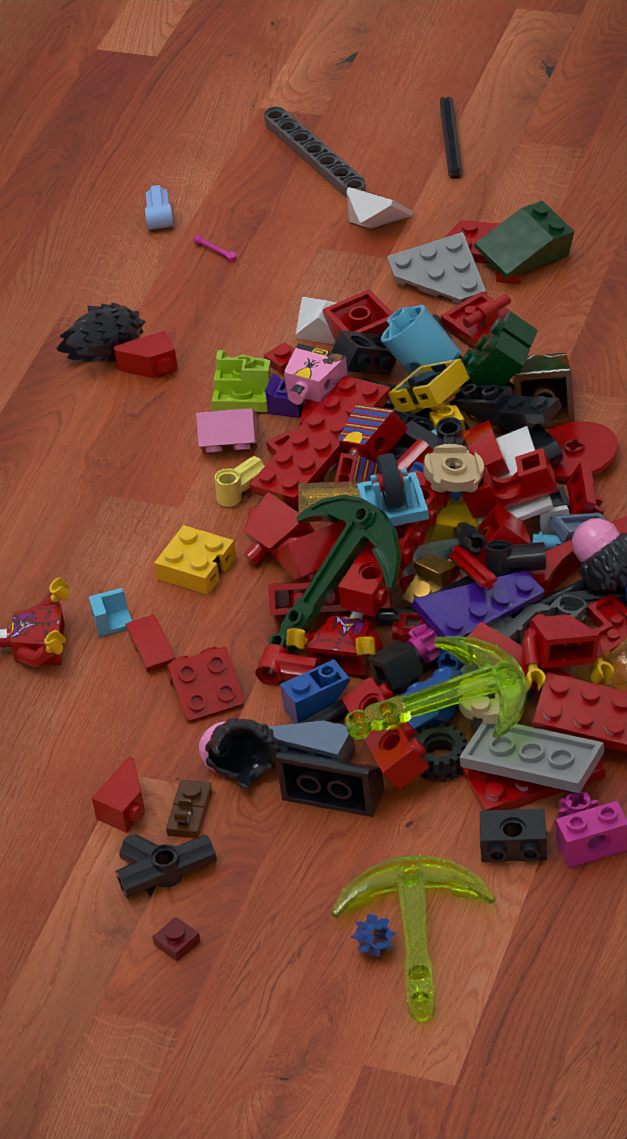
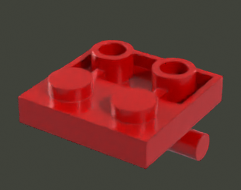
(476, 316)

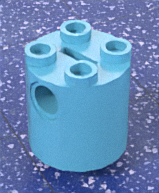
(418, 339)

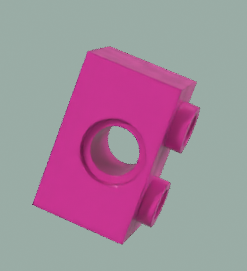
(592, 834)

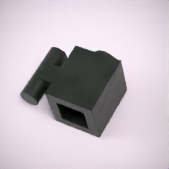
(396, 666)

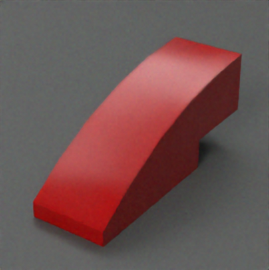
(485, 443)

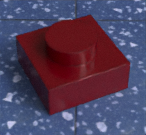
(176, 938)

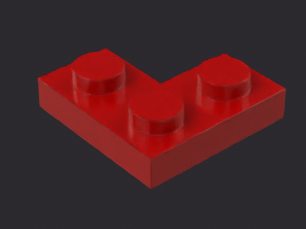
(611, 619)

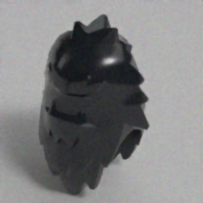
(99, 331)

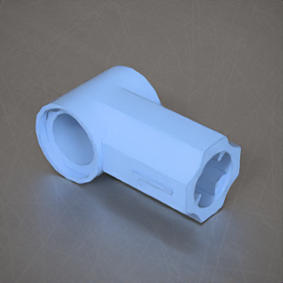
(158, 209)

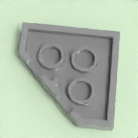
(439, 269)

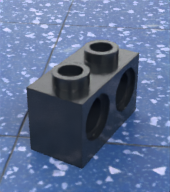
(364, 353)

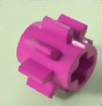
(423, 640)
(576, 803)

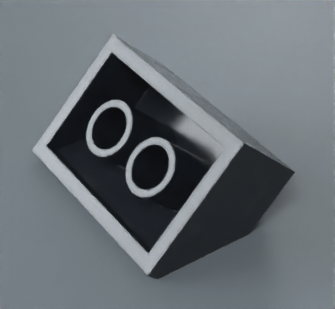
(329, 783)

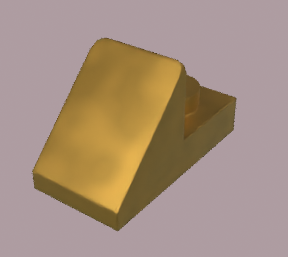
(431, 576)

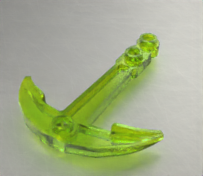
(497, 674)
(411, 878)

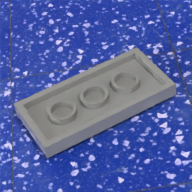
(534, 756)

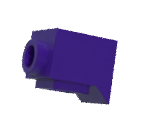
(278, 400)

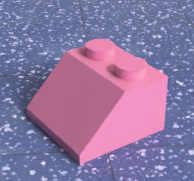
(227, 428)

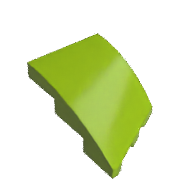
(240, 383)

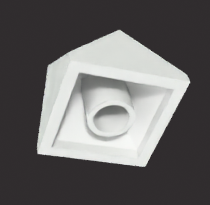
(373, 210)
(312, 323)

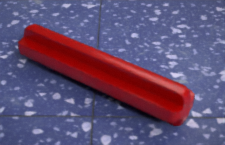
(473, 568)

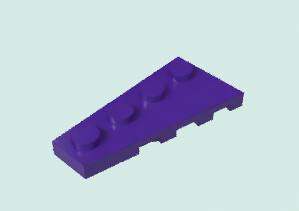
(463, 608)

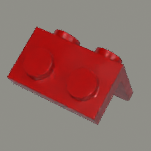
(205, 683)

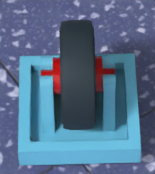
(395, 492)

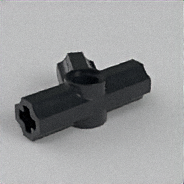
(160, 863)

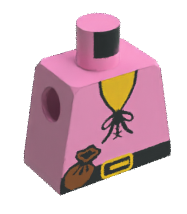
(313, 373)

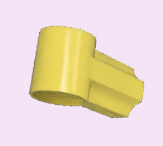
(233, 482)

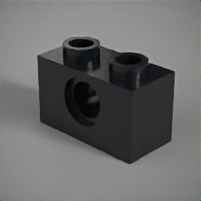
(513, 835)

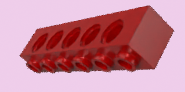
(364, 585)

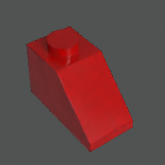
(147, 356)
(120, 798)

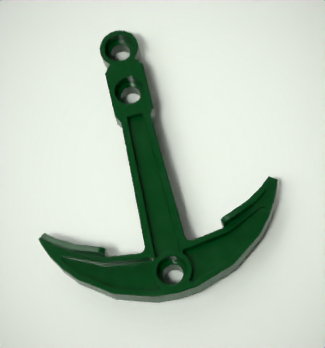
(357, 532)

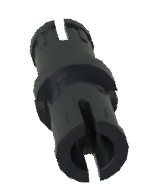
(476, 538)

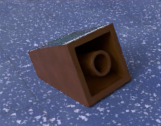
(547, 377)

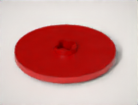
(584, 443)

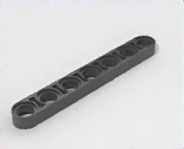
(313, 144)

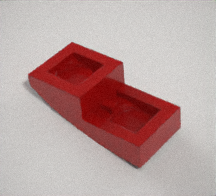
(150, 642)

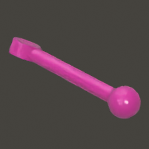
(230, 256)

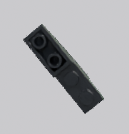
(504, 408)

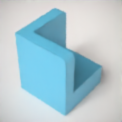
(110, 612)

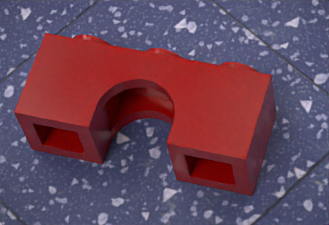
(531, 481)

